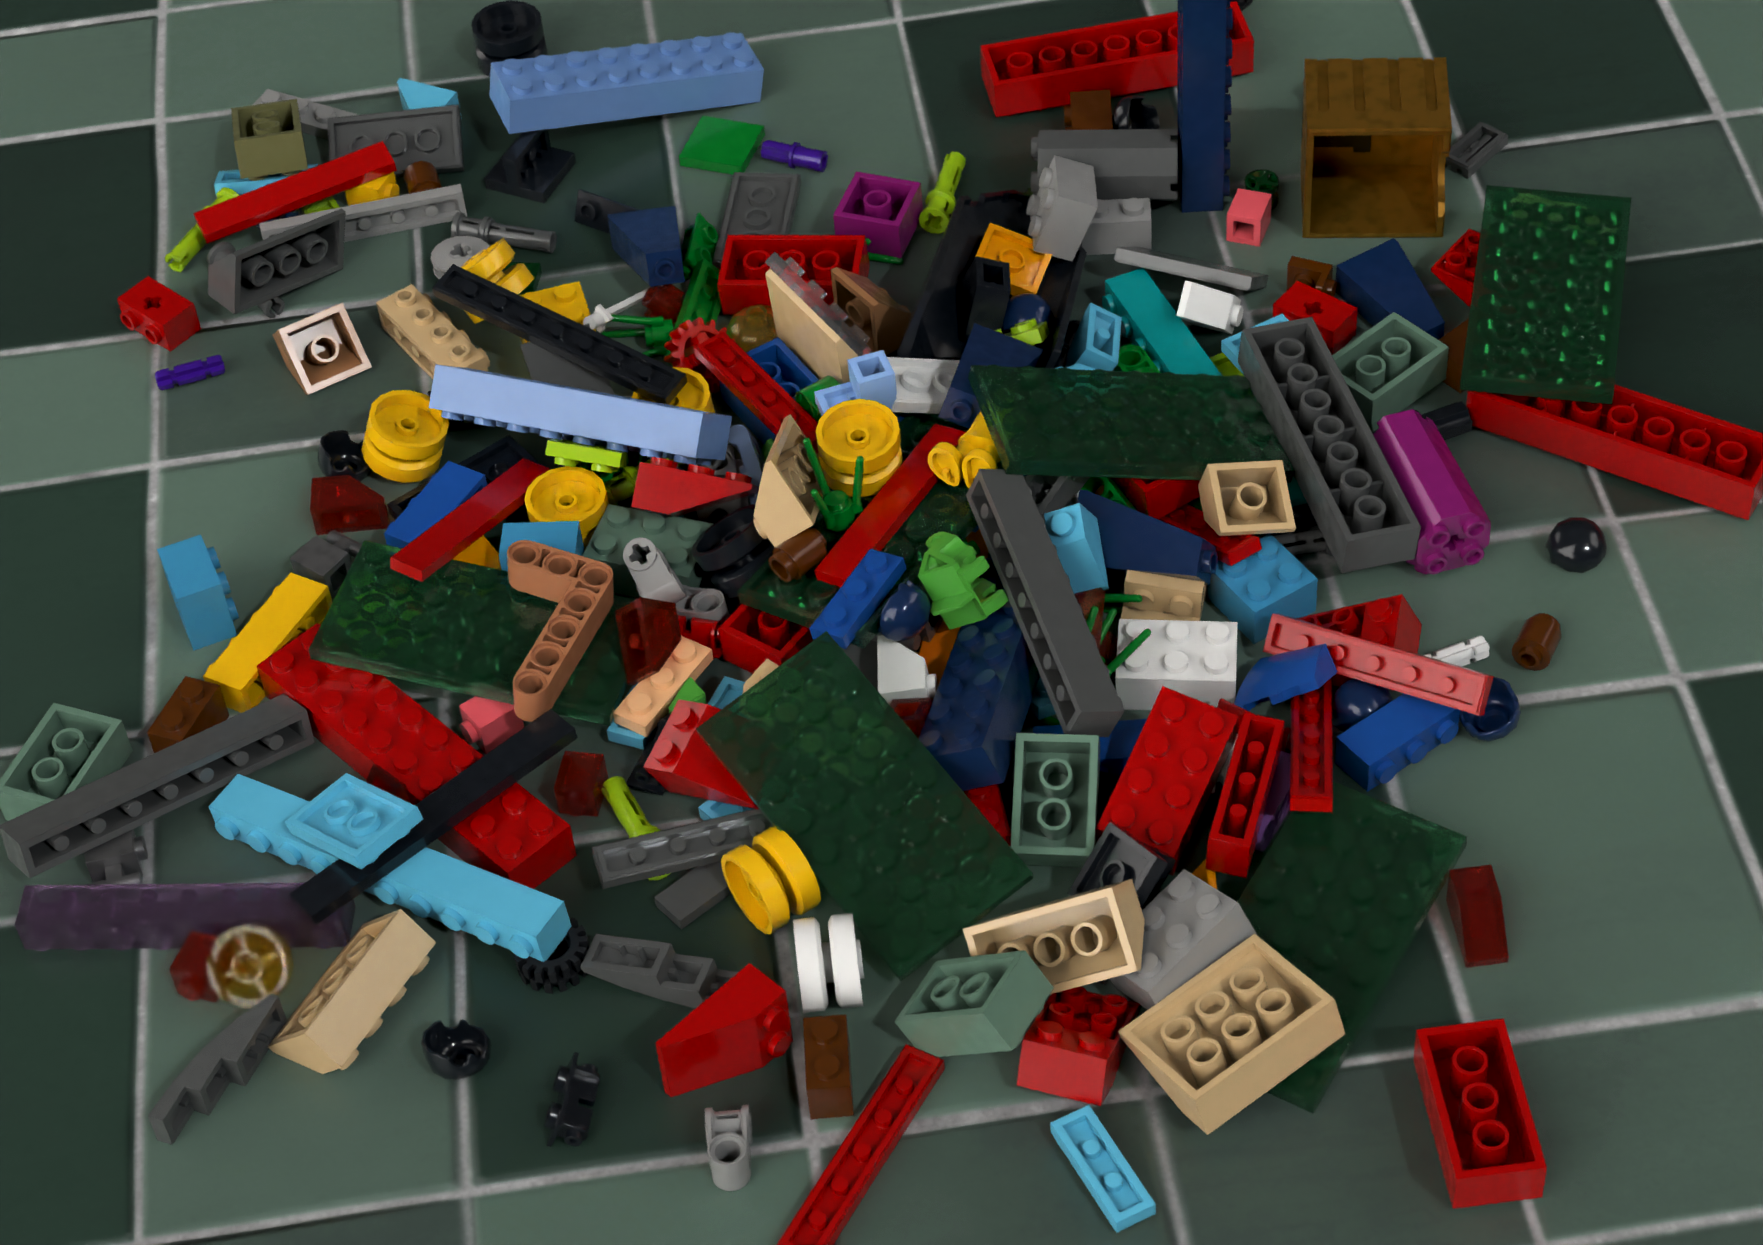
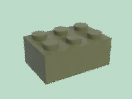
(269, 139)

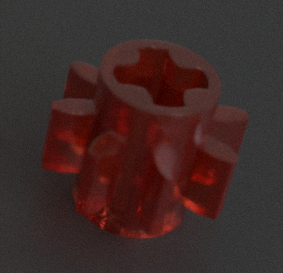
(663, 302)

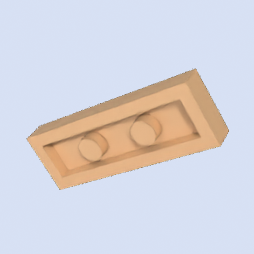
(652, 696)

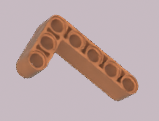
(584, 598)

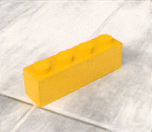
(284, 616)

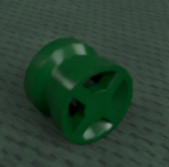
(1263, 181)

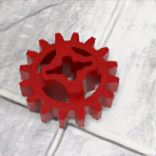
(682, 348)

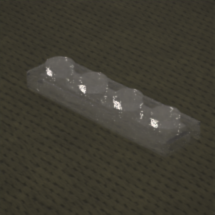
(813, 296)

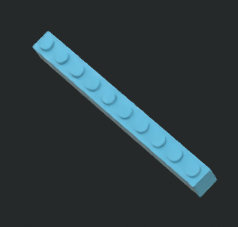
(426, 883)

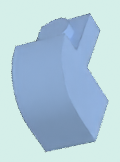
(869, 378)

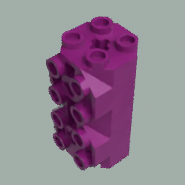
(1442, 500)

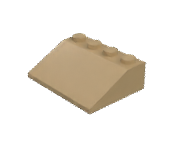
(807, 333)
(1233, 1032)

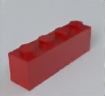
(1244, 795)

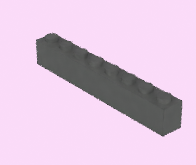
(1044, 604)
(155, 785)

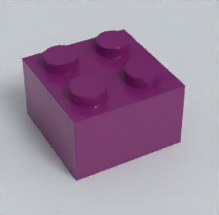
(881, 210)

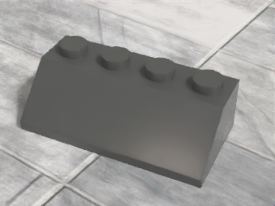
(279, 263)

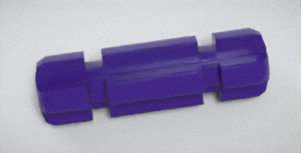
(190, 372)

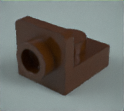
(1312, 274)

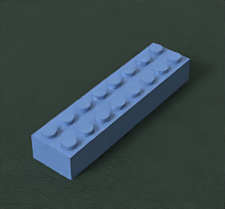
(625, 82)
(580, 415)

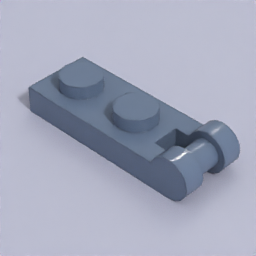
(750, 453)

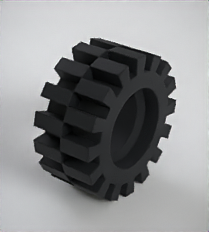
(560, 970)

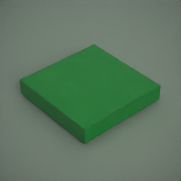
(721, 145)

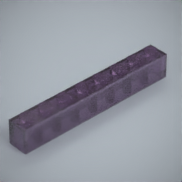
(165, 914)

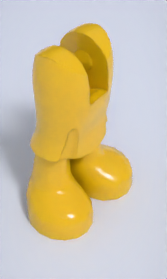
(973, 453)

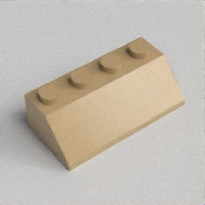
(784, 495)
(1072, 937)
(354, 993)

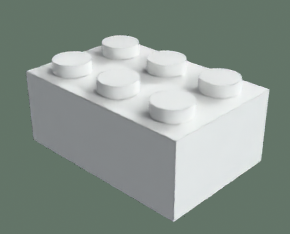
(1179, 655)

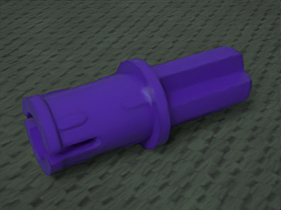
(795, 155)

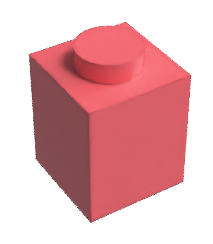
(1248, 217)
(488, 722)

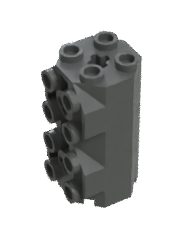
(1124, 160)

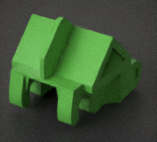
(952, 581)

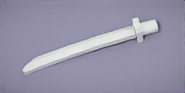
(602, 316)

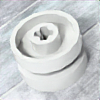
(828, 962)

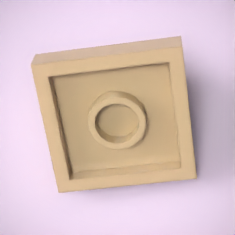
(1163, 597)

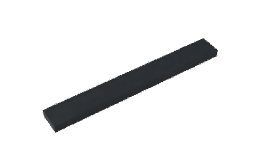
(560, 335)
(440, 813)

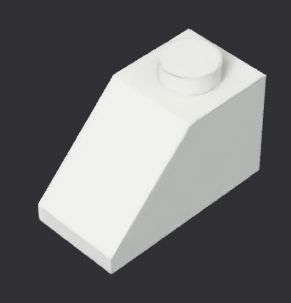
(1209, 308)
(902, 672)

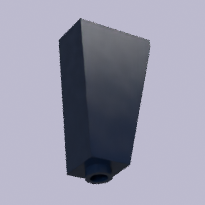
(649, 244)
(1386, 283)
(984, 349)
(1148, 544)

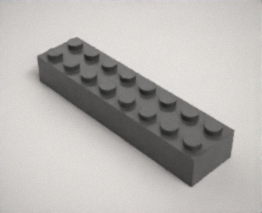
(1328, 445)

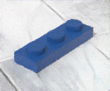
(859, 597)

